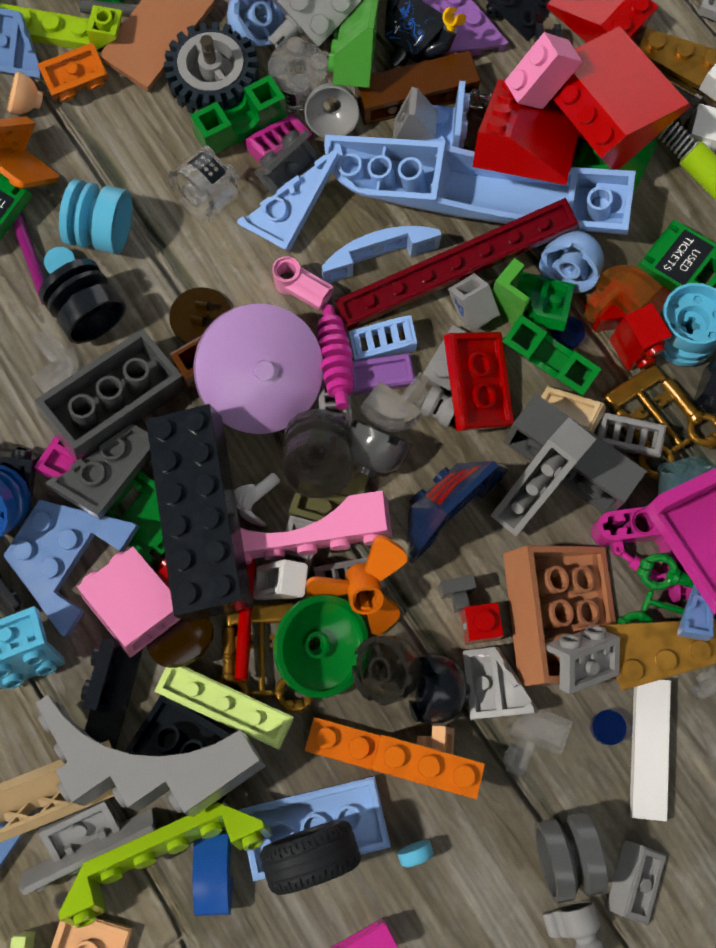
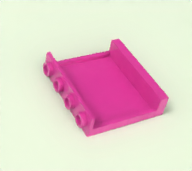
(689, 527)

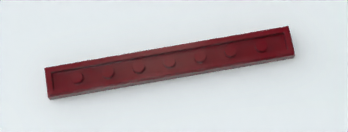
(457, 263)

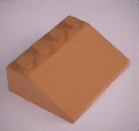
(550, 596)

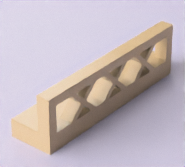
(34, 791)

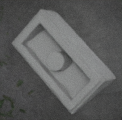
(636, 882)

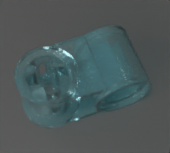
(678, 472)

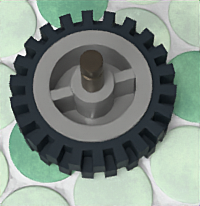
(210, 67)

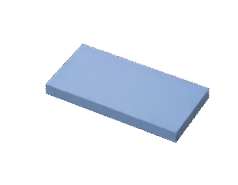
(352, 801)

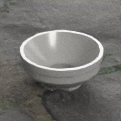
(331, 123)

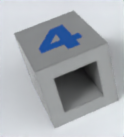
(474, 301)

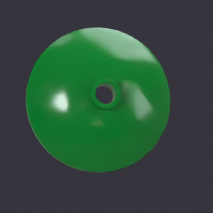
(336, 633)

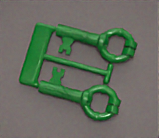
(673, 577)

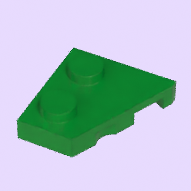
(548, 300)

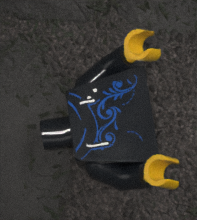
(419, 30)

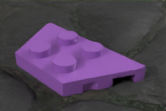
(477, 31)

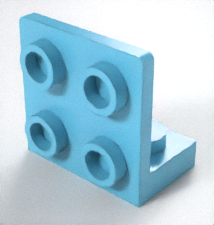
(25, 649)

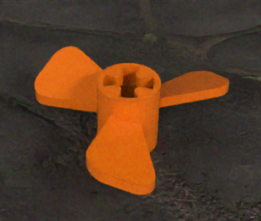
(364, 585)

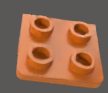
(16, 162)

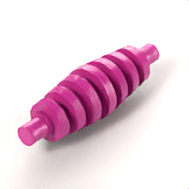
(337, 357)

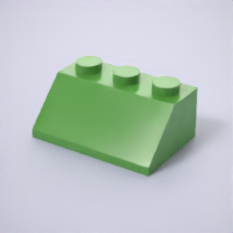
(355, 46)

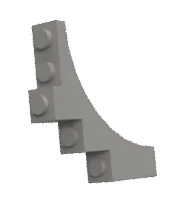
(193, 777)

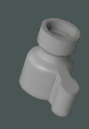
(575, 922)

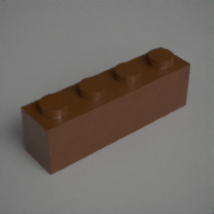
(435, 78)

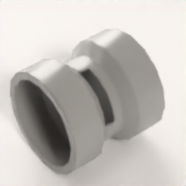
(445, 412)

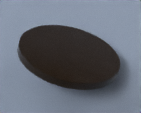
(195, 311)
(182, 643)

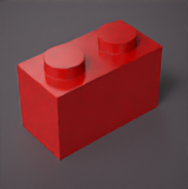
(640, 337)

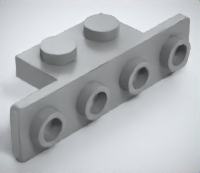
(80, 839)

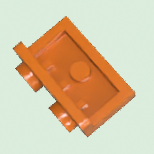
(73, 72)

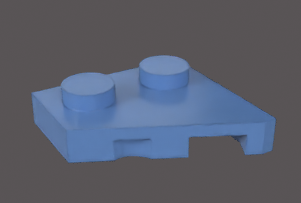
(16, 46)

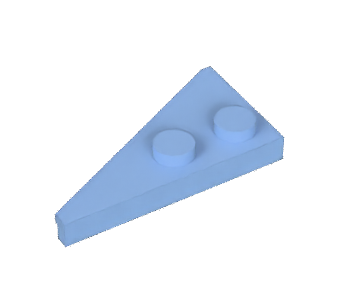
(284, 214)

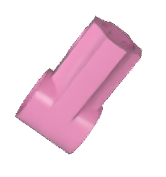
(302, 285)

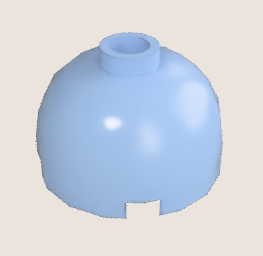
(254, 19)
(573, 259)

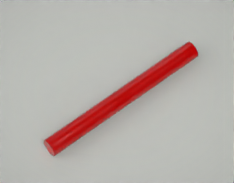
(244, 633)

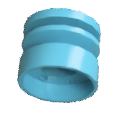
(95, 216)
(691, 310)

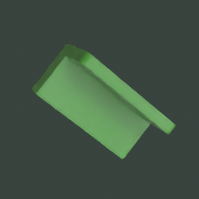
(509, 300)

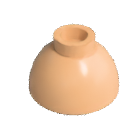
(23, 95)

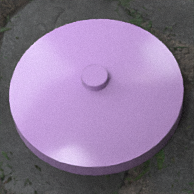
(258, 367)

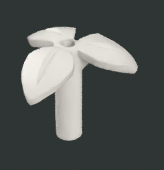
(249, 494)

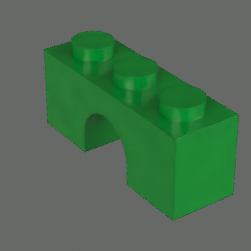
(260, 108)
(551, 356)

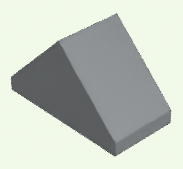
(415, 118)

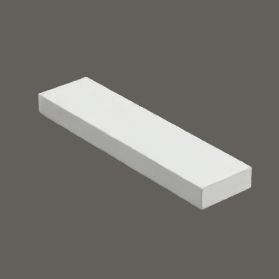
(650, 751)

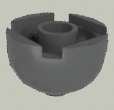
(376, 449)

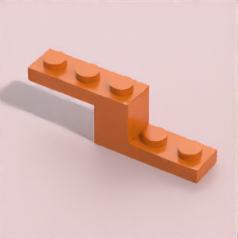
(395, 758)

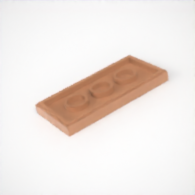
(146, 36)

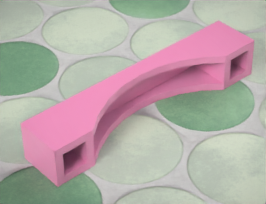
(353, 521)

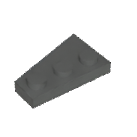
(104, 475)

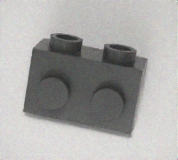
(291, 159)

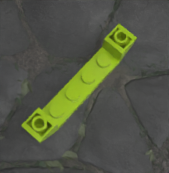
(71, 30)
(86, 896)

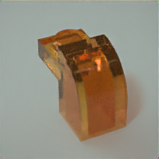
(623, 286)

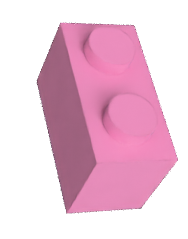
(543, 71)

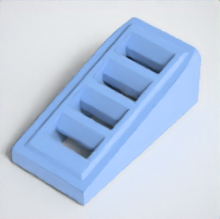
(390, 326)

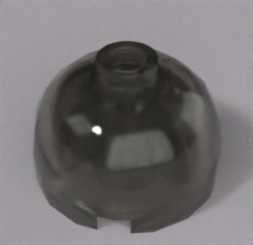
(386, 669)

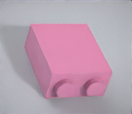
(129, 600)

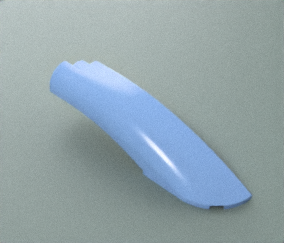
(444, 182)

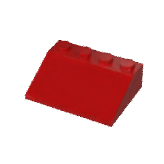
(618, 98)
(525, 139)

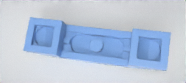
(415, 238)

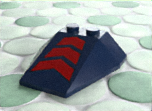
(445, 499)

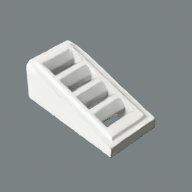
(280, 580)

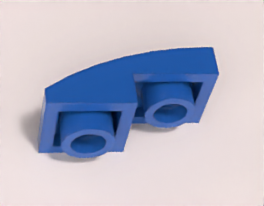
(212, 876)

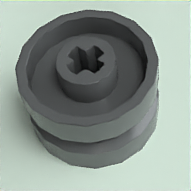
(571, 857)

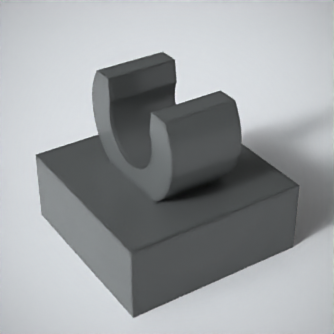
(458, 590)

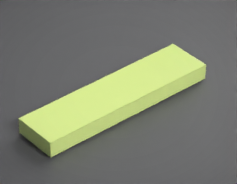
(225, 705)

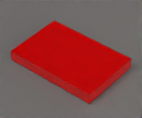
(478, 380)

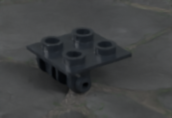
(519, 13)

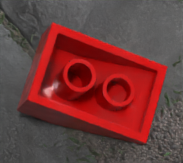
(596, 17)

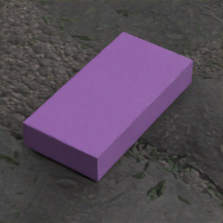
(393, 371)

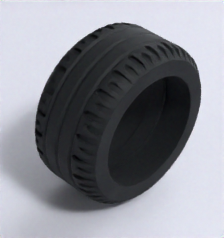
(310, 857)

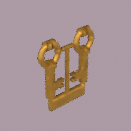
(635, 387)
(260, 614)

